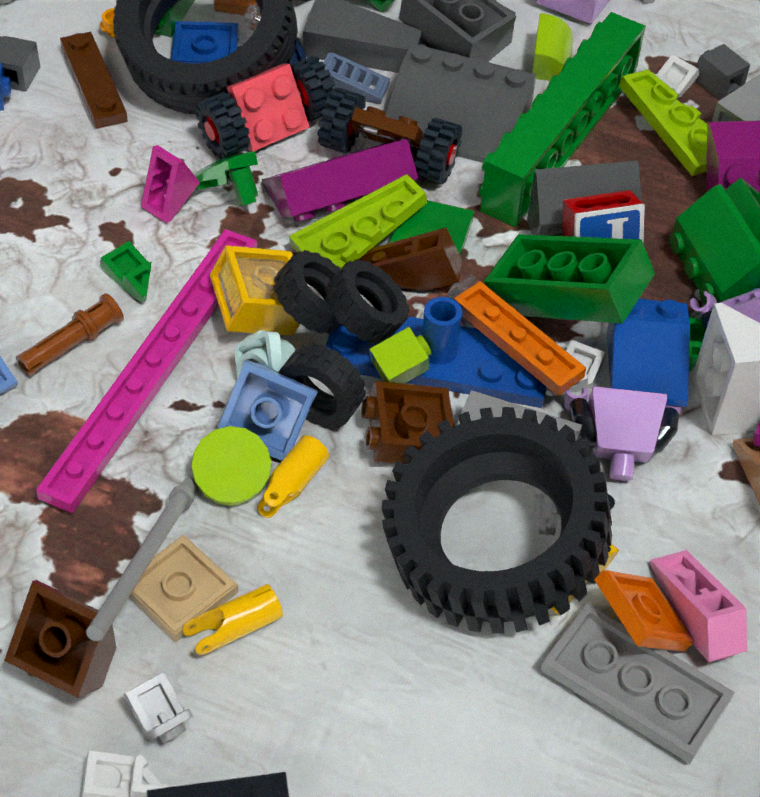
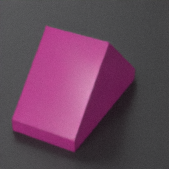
(167, 184)

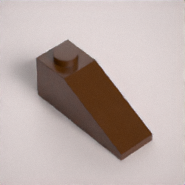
(419, 261)

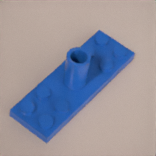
(459, 358)

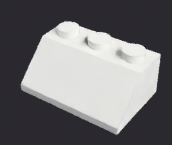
(729, 372)

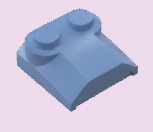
(268, 407)

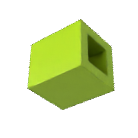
(401, 357)

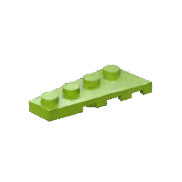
(673, 121)
(362, 224)

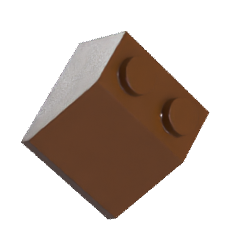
(54, 642)

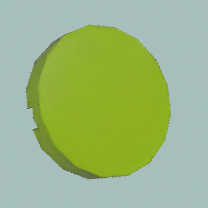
(231, 465)

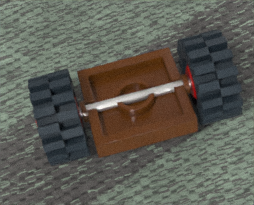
(346, 119)

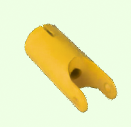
(293, 474)
(235, 618)

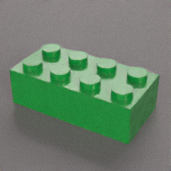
(572, 277)

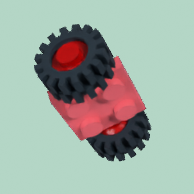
(265, 107)

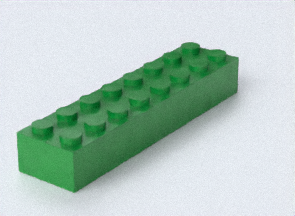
(560, 117)

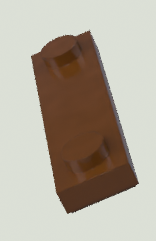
(93, 80)

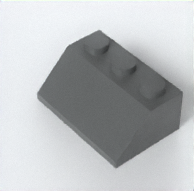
(459, 26)
(556, 184)

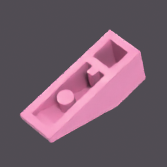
(703, 605)

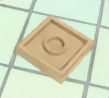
(181, 586)

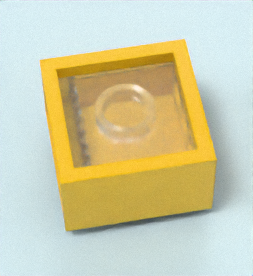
(246, 291)

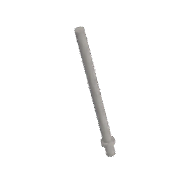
(180, 499)

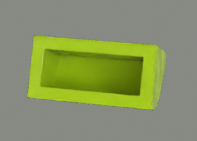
(552, 46)

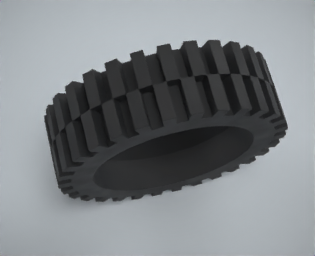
(486, 453)

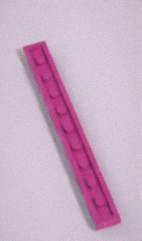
(136, 385)

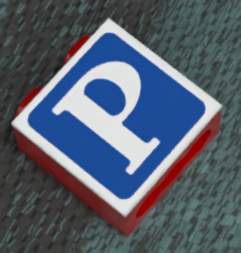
(604, 216)

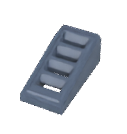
(348, 74)

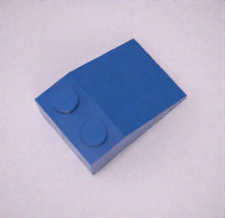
(652, 350)

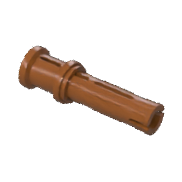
(84, 326)

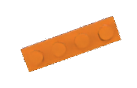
(520, 339)

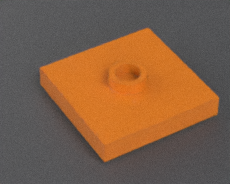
(644, 611)

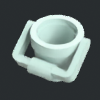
(263, 348)

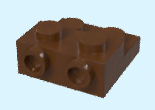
(401, 415)

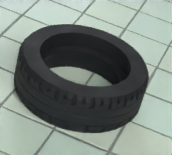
(185, 84)

